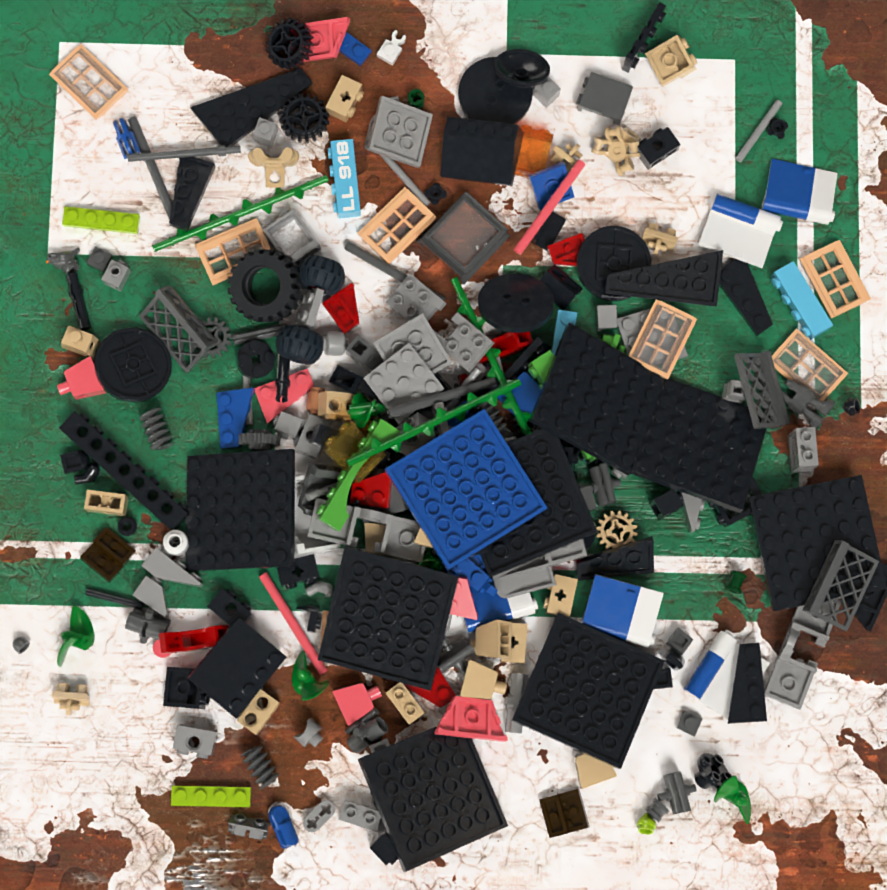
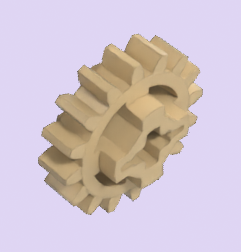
(628, 528)

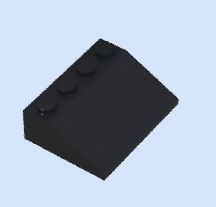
(480, 151)
(236, 667)

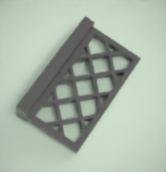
(185, 320)
(767, 383)
(829, 574)

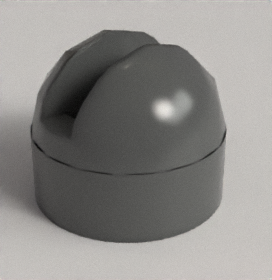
(20, 644)

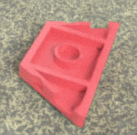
(327, 37)
(463, 600)
(471, 719)

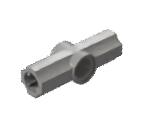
(517, 687)

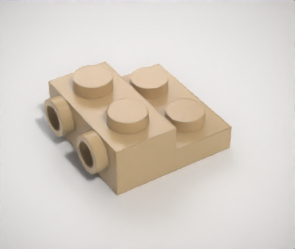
(671, 60)

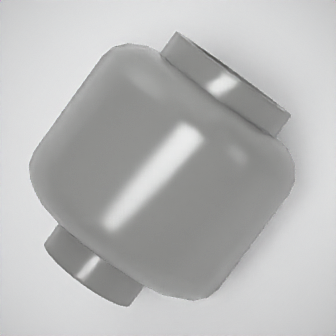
(334, 343)

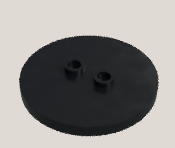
(489, 98)
(608, 252)
(515, 303)
(132, 365)

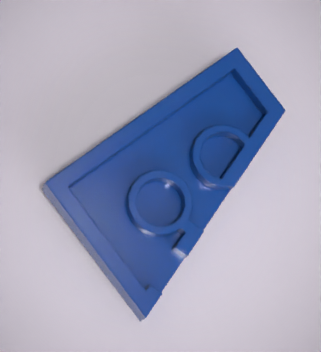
(232, 415)

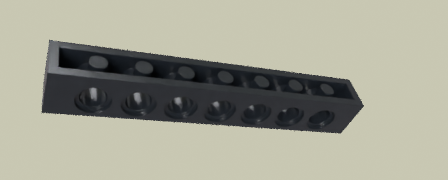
(72, 427)

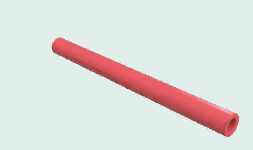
(549, 207)
(293, 623)

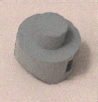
(310, 735)

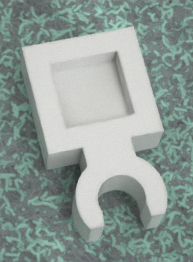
(390, 49)

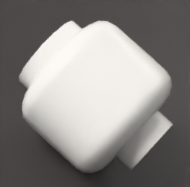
(169, 541)

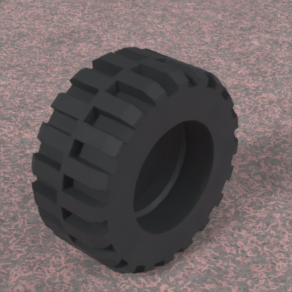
(242, 285)

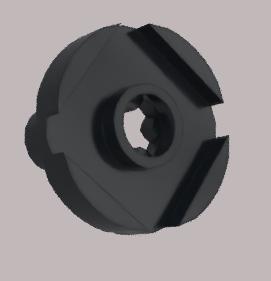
(256, 370)

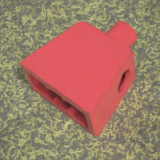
(81, 380)
(356, 701)

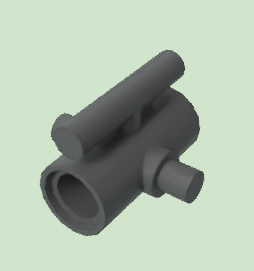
(603, 485)
(146, 624)
(454, 654)
(366, 731)
(676, 792)

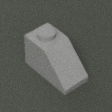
(153, 595)

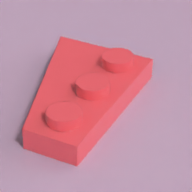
(299, 386)

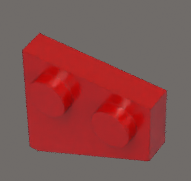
(566, 250)
(343, 309)
(373, 491)
(441, 691)

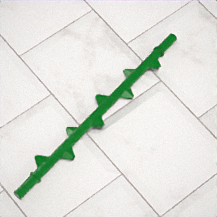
(247, 208)
(492, 354)
(427, 427)

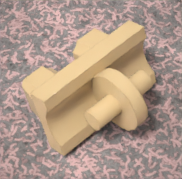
(560, 154)
(659, 240)
(69, 700)

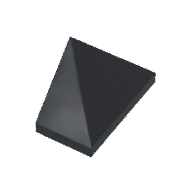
(346, 379)

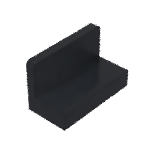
(549, 231)
(561, 286)

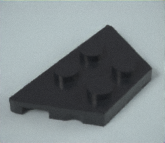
(870, 605)

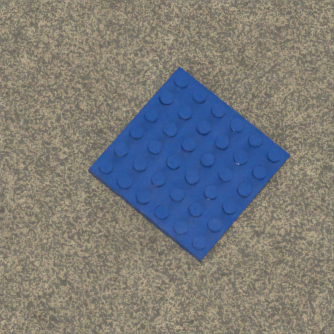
(465, 489)

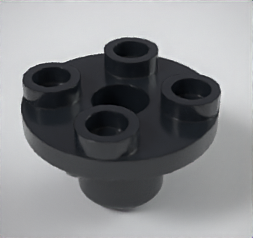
(711, 771)

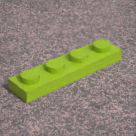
(101, 220)
(211, 796)

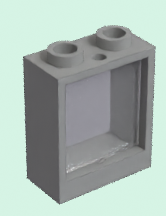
(291, 236)
(802, 450)

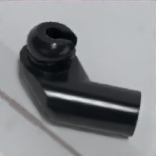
(89, 476)

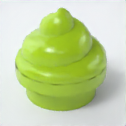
(646, 824)

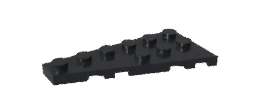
(237, 113)
(681, 280)

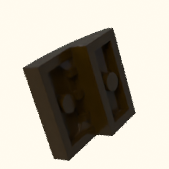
(107, 554)
(564, 813)

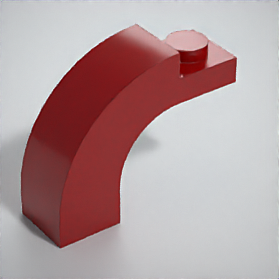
(510, 344)
(191, 640)

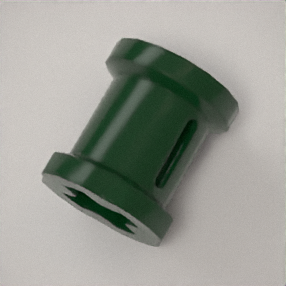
(413, 94)
(735, 582)

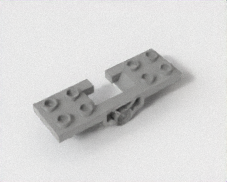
(464, 343)
(397, 538)
(789, 677)

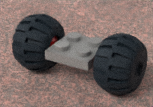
(322, 278)

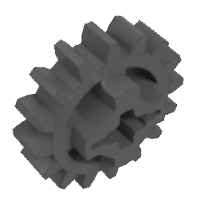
(216, 332)
(259, 440)

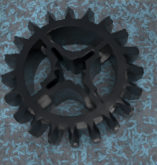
(281, 38)
(296, 119)

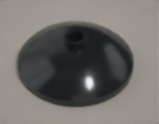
(522, 68)

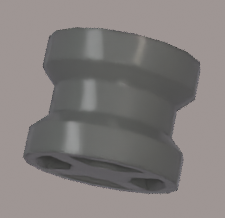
(657, 810)

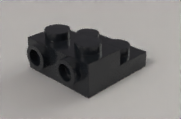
(181, 691)

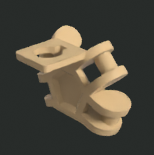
(618, 149)
(287, 159)

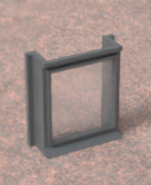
(465, 237)

